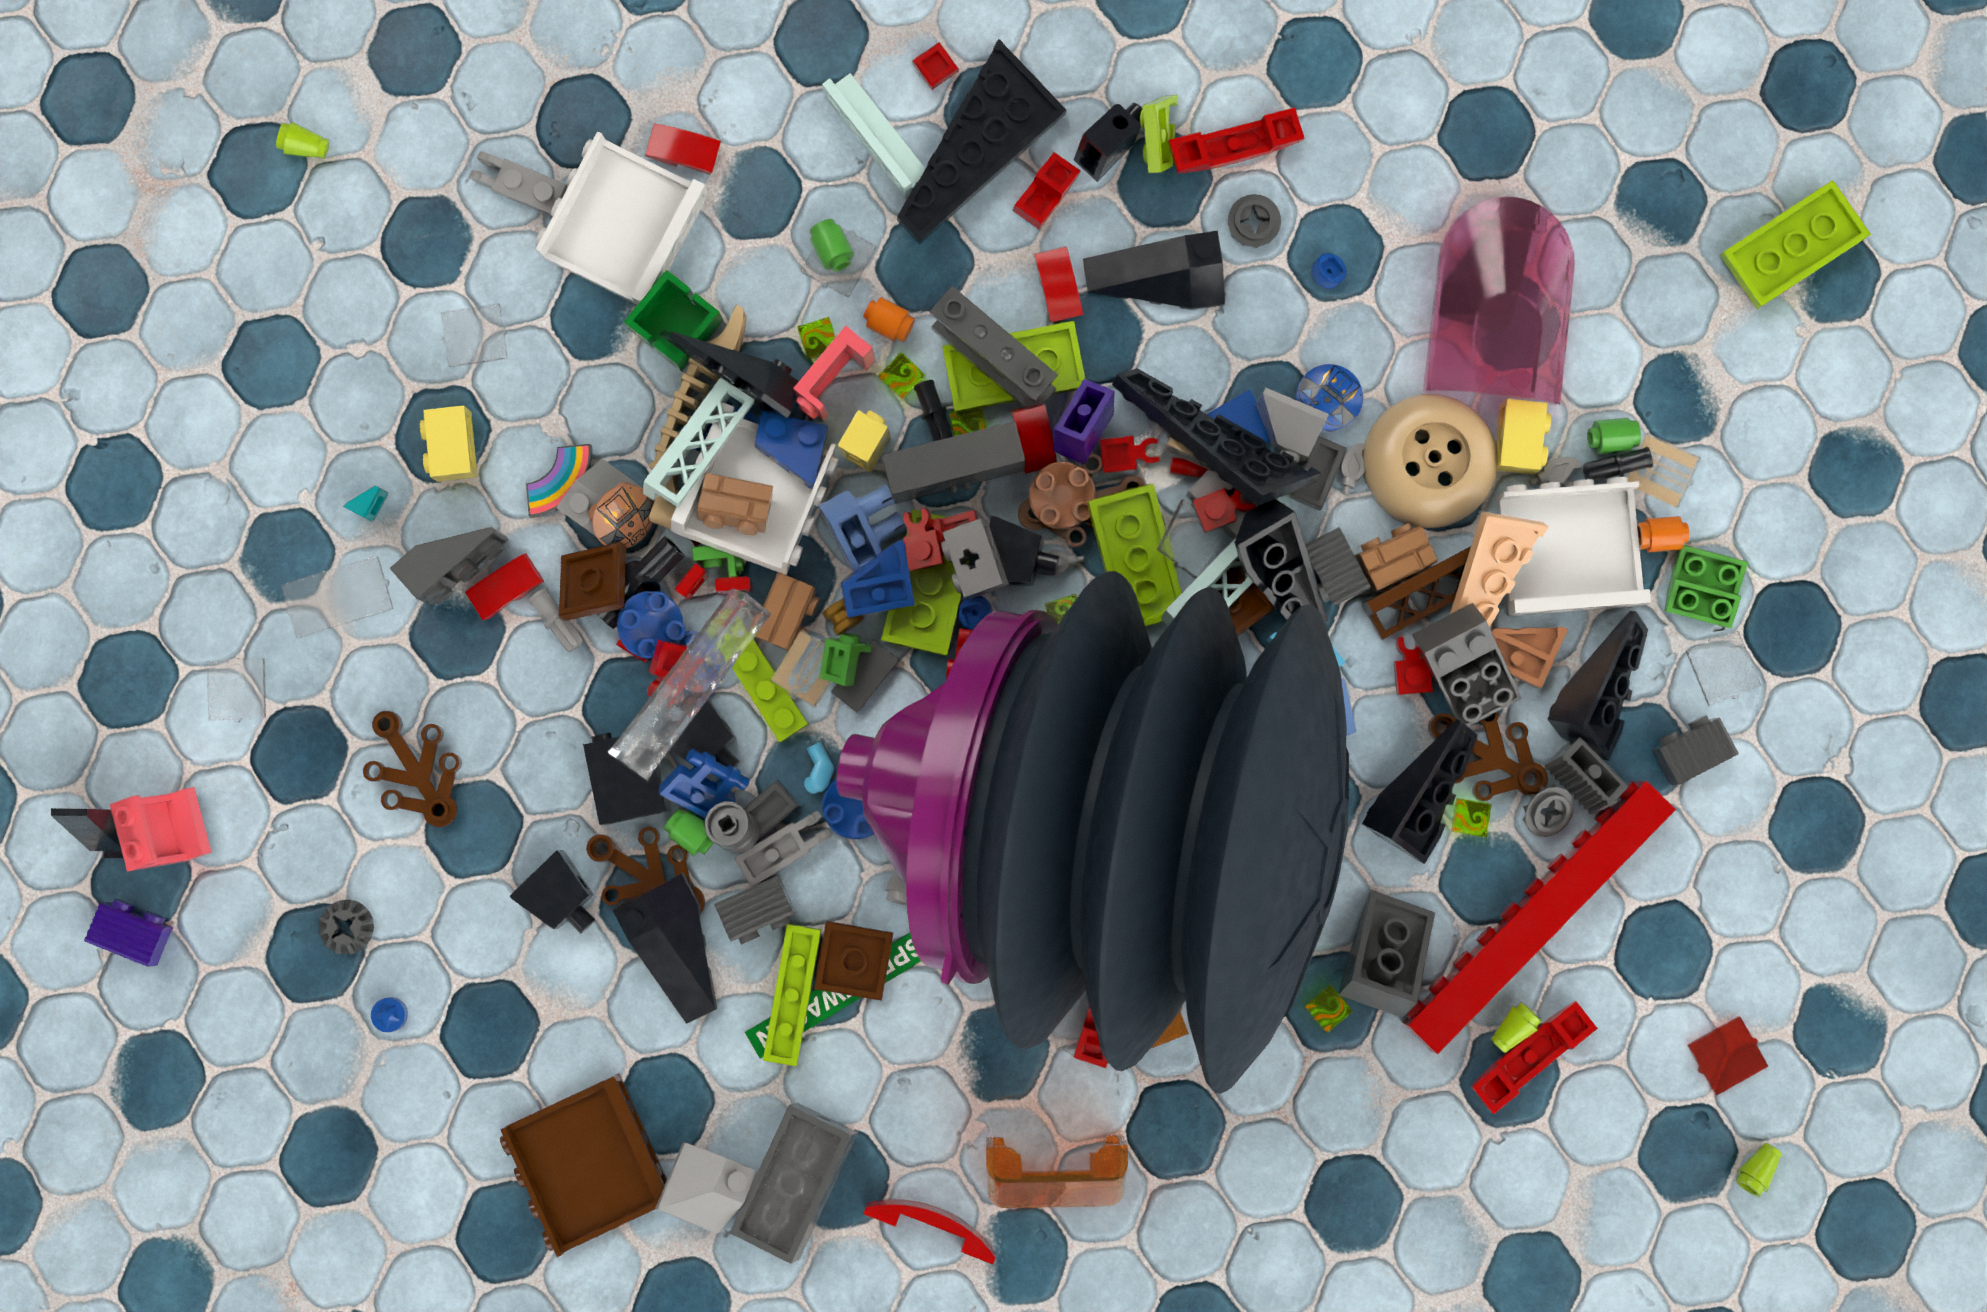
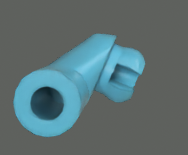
(822, 770)

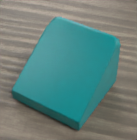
(368, 503)

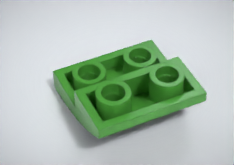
(1705, 586)

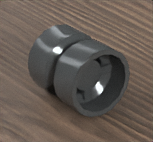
(732, 827)

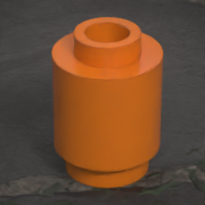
(888, 319)
(1662, 534)

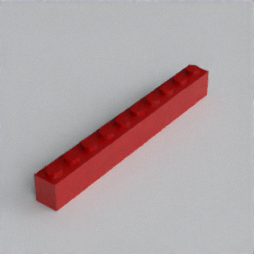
(1538, 915)

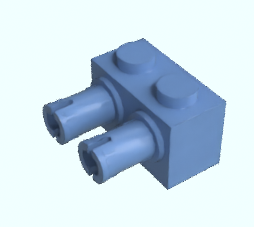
(849, 524)

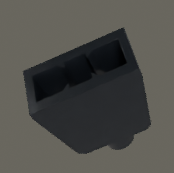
(1108, 140)
(1021, 552)
(708, 734)
(556, 894)

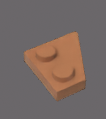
(1529, 651)

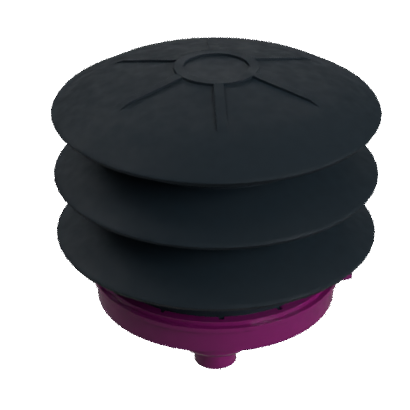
(1120, 820)

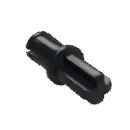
(933, 410)
(1618, 464)

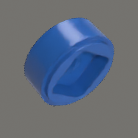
(1328, 271)
(973, 611)
(389, 1014)

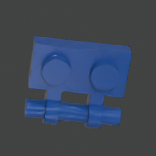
(696, 791)

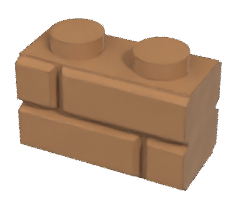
(734, 504)
(1396, 557)
(789, 604)

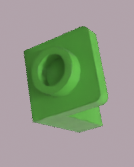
(714, 558)
(841, 658)

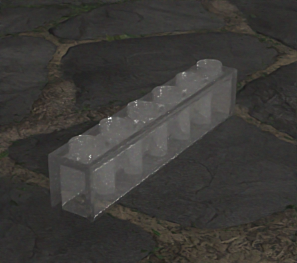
(689, 683)

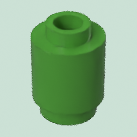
(831, 245)
(1614, 435)
(688, 832)

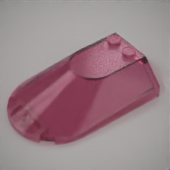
(1502, 303)

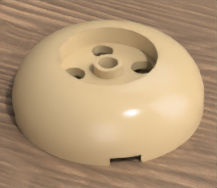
(1421, 497)

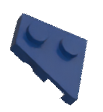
(793, 444)
(879, 583)

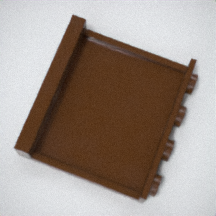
(585, 1164)

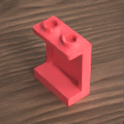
(827, 367)
(160, 829)

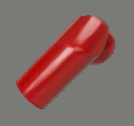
(1186, 468)

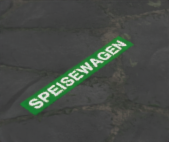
(825, 1004)

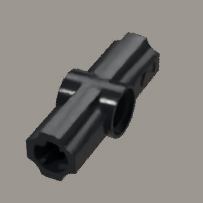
(647, 573)

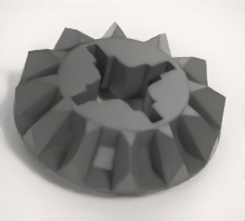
(1265, 210)
(1553, 820)
(361, 928)

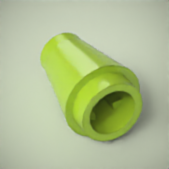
(301, 142)
(1515, 1027)
(1759, 1170)

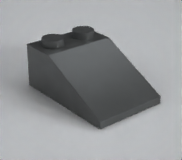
(1388, 955)

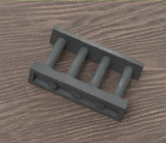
(992, 349)

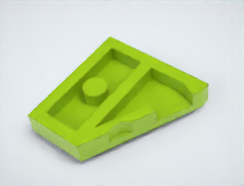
(1158, 131)

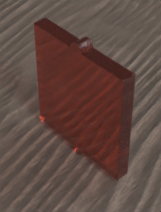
(1727, 1055)

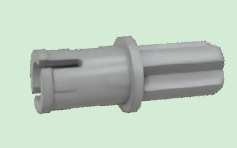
(549, 611)

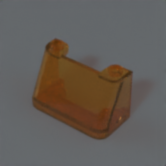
(1094, 1187)

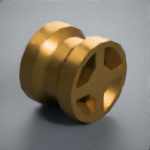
(838, 617)

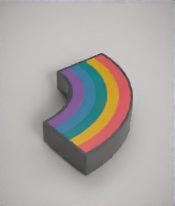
(549, 490)

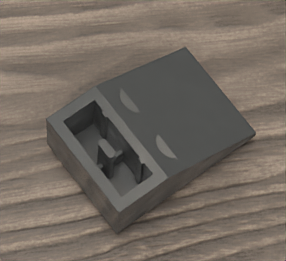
(439, 565)
(1467, 665)

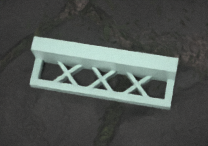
(874, 133)
(688, 440)
(1208, 578)

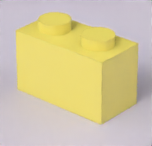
(1522, 436)
(864, 440)
(449, 443)

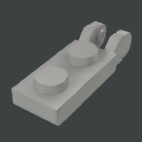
(520, 183)
(779, 850)

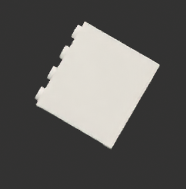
(620, 220)
(789, 508)
(1586, 553)

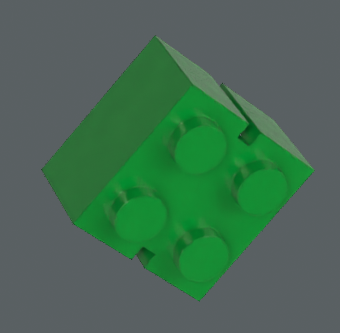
(671, 309)

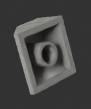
(1290, 424)
(588, 491)
(705, 1188)

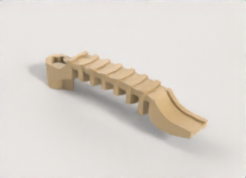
(730, 338)

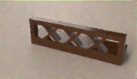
(1411, 585)

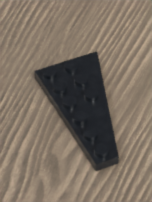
(989, 131)
(1218, 442)

